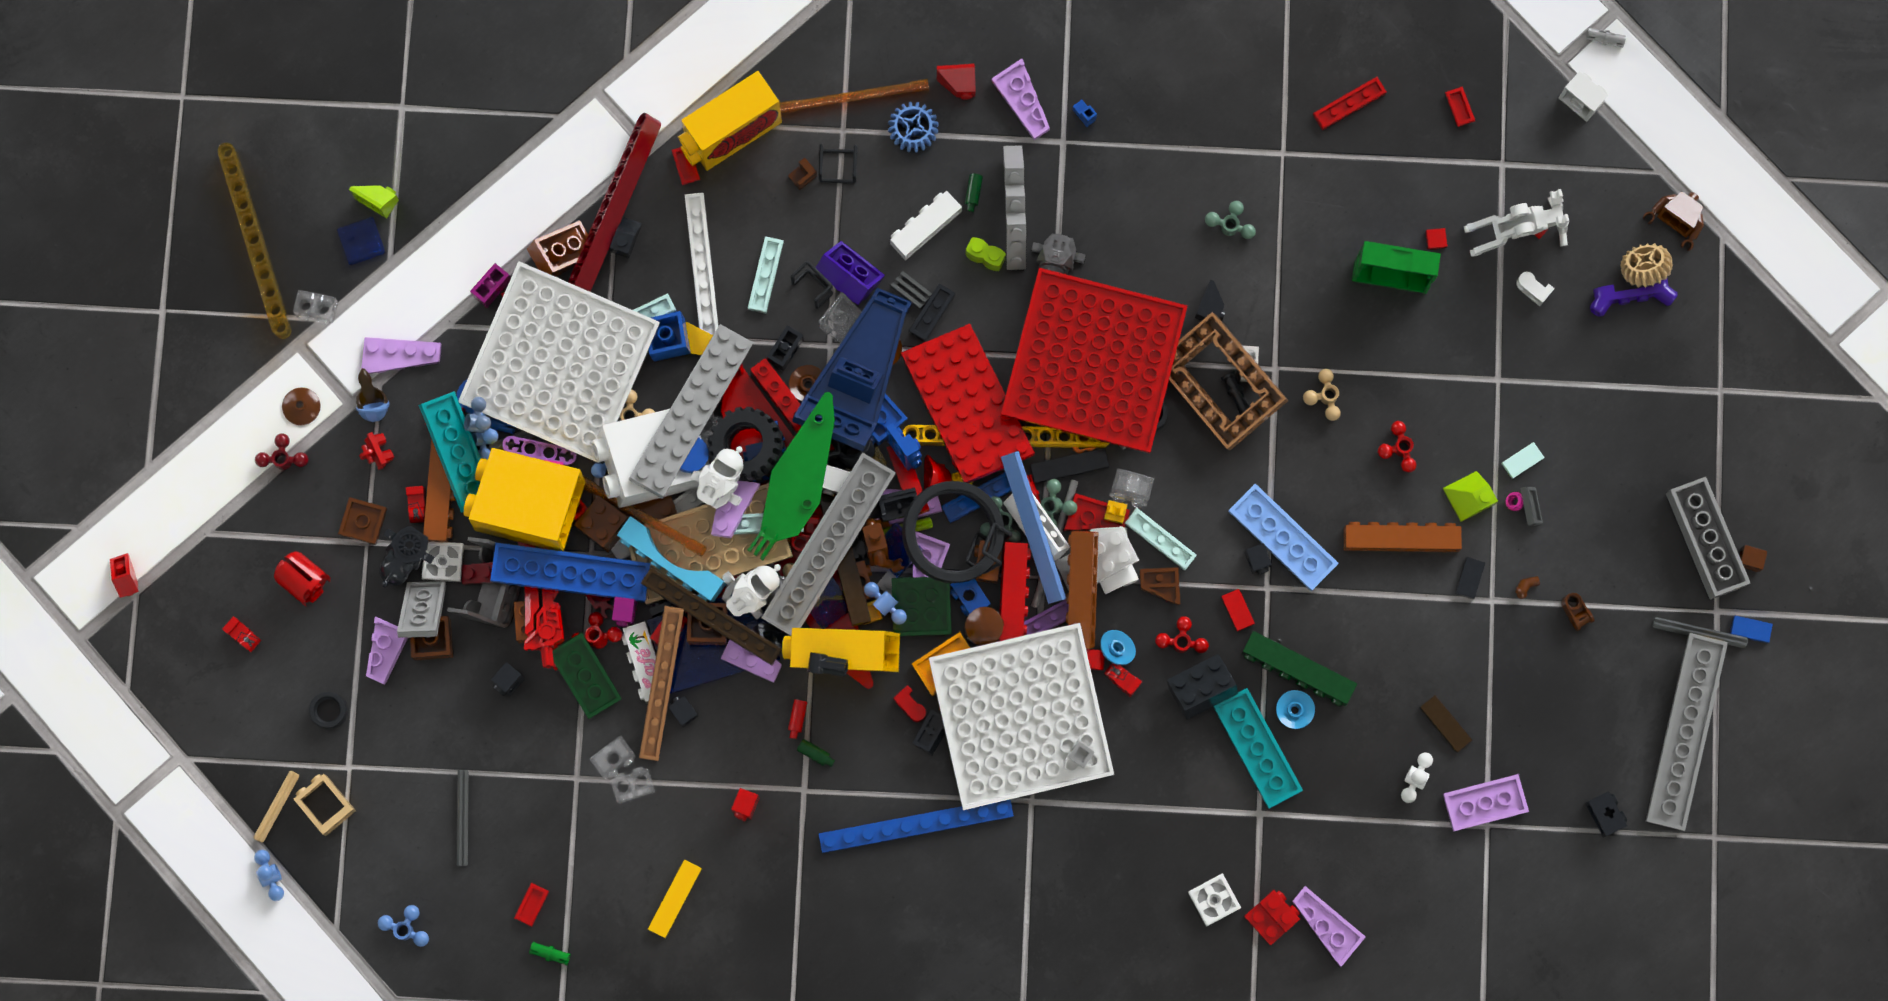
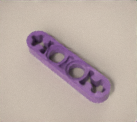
(540, 446)

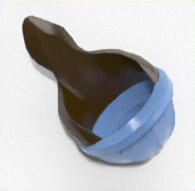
(370, 401)

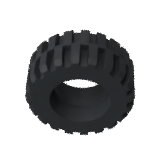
(749, 419)

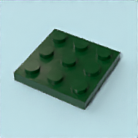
(925, 604)

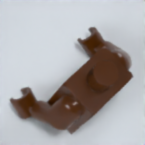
(1681, 213)
(876, 545)

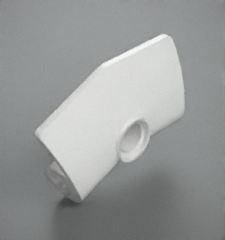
(1124, 577)

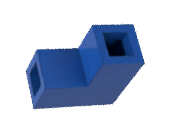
(1085, 113)

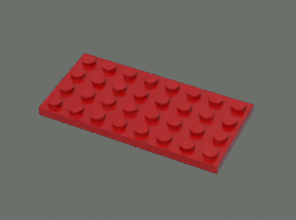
(966, 403)

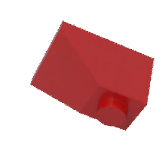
(958, 79)

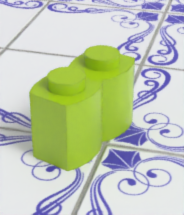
(981, 252)

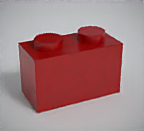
(745, 804)

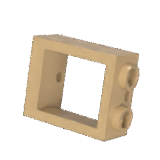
(335, 820)

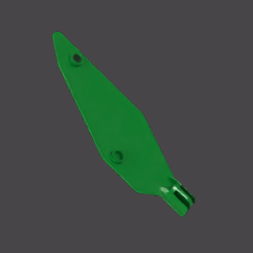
(797, 479)

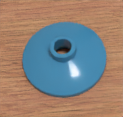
(1118, 641)
(1296, 699)

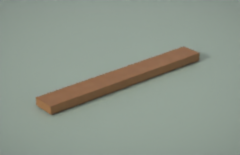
(661, 683)

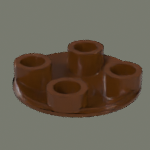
(984, 625)

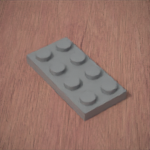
(421, 609)

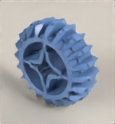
(898, 118)

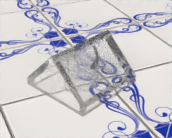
(839, 317)

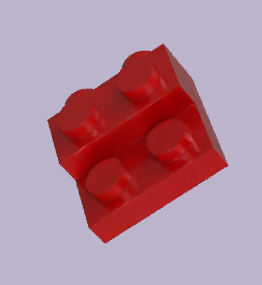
(1272, 916)

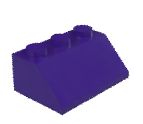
(849, 272)

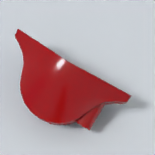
(934, 472)

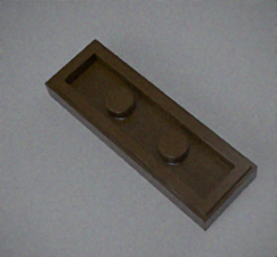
(1445, 723)

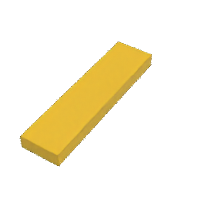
(674, 898)

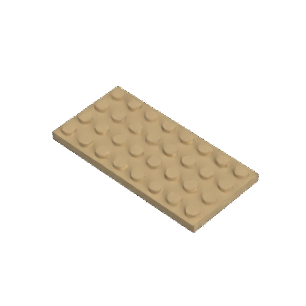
(721, 553)

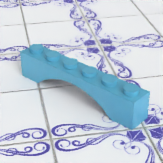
(639, 536)

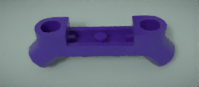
(1606, 296)

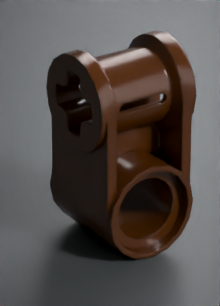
(1577, 612)

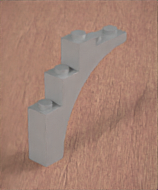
(1015, 207)

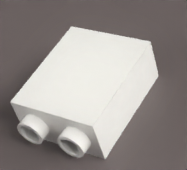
(621, 448)

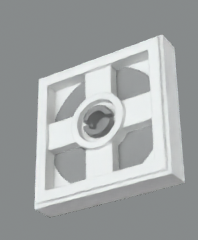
(446, 564)
(1214, 900)

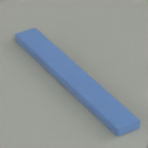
(1033, 527)

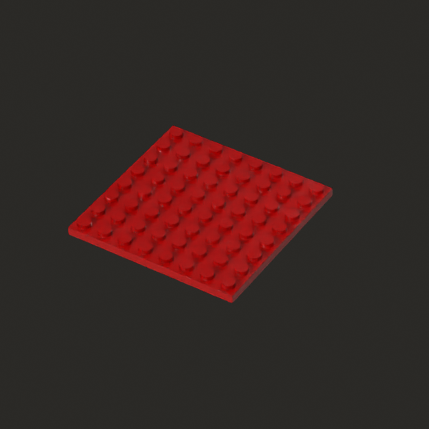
(1094, 360)

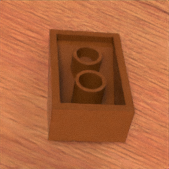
(559, 249)

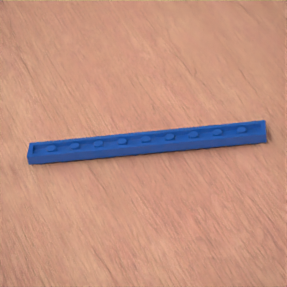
(913, 826)

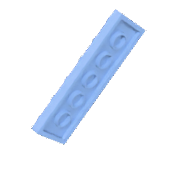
(1283, 537)

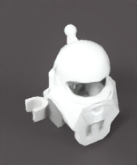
(720, 479)
(750, 590)

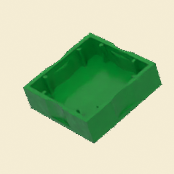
(1396, 267)

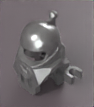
(1057, 253)

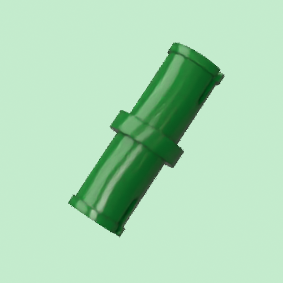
(550, 953)

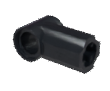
(823, 664)

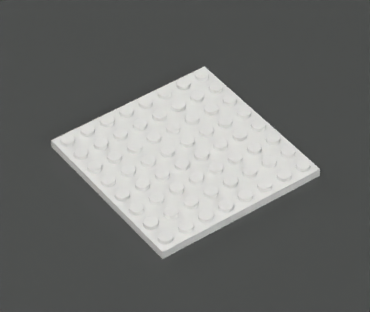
(558, 360)
(1017, 715)

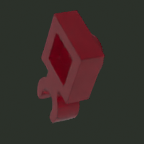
(600, 602)

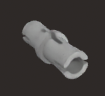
(1606, 37)

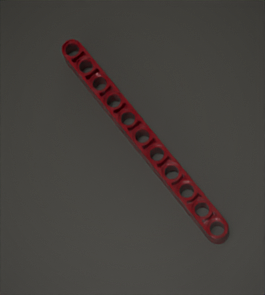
(615, 202)

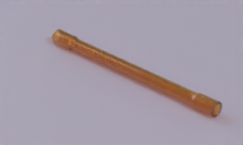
(795, 105)
(689, 543)

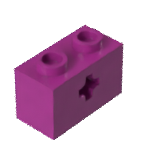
(490, 285)
(624, 611)

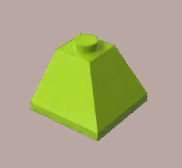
(376, 198)
(1470, 496)

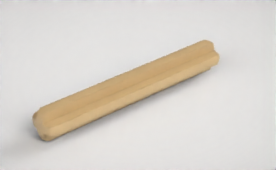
(276, 806)

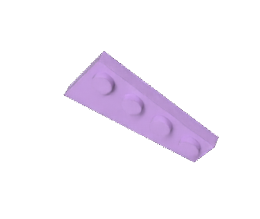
(1020, 95)
(392, 354)
(1331, 928)

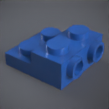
(889, 414)
(904, 447)

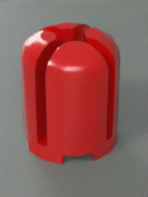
(301, 577)

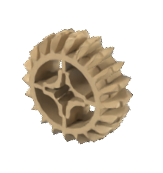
(1646, 265)

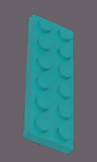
(453, 444)
(1258, 748)

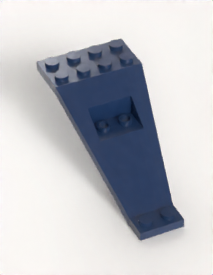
(860, 371)

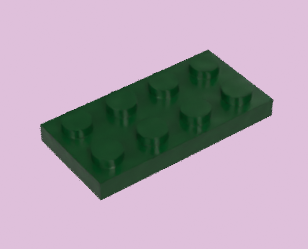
(585, 675)

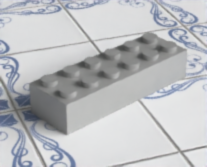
(1708, 538)

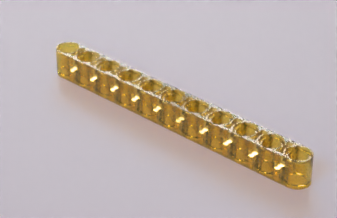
(250, 232)

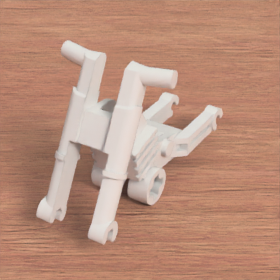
(1523, 222)

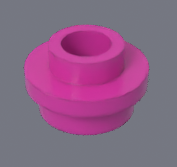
(1510, 501)

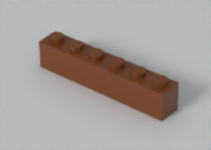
(438, 502)
(1402, 538)
(1083, 583)

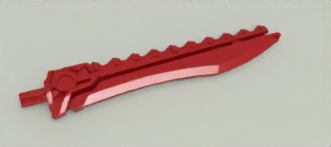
(548, 622)

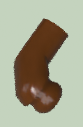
(1524, 585)

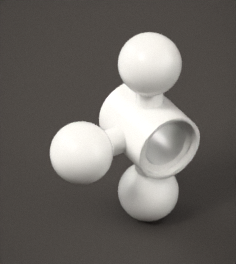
(1416, 777)

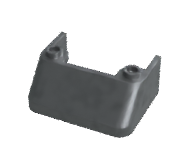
(495, 600)

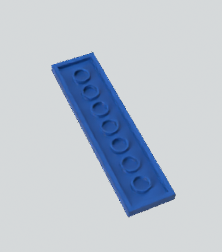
(569, 572)

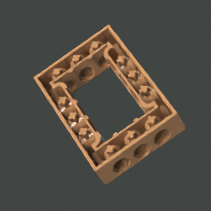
(1272, 399)

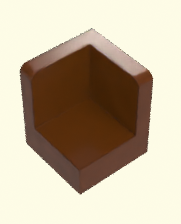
(803, 174)
(1752, 558)

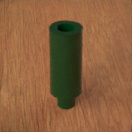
(973, 191)
(815, 753)

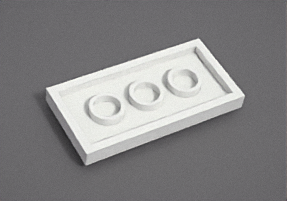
(1113, 556)

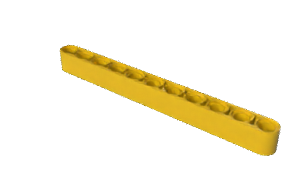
(1035, 440)

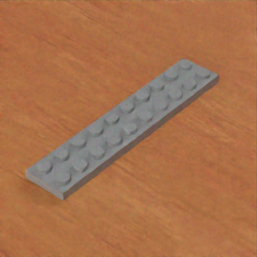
(691, 411)
(828, 544)
(1686, 732)

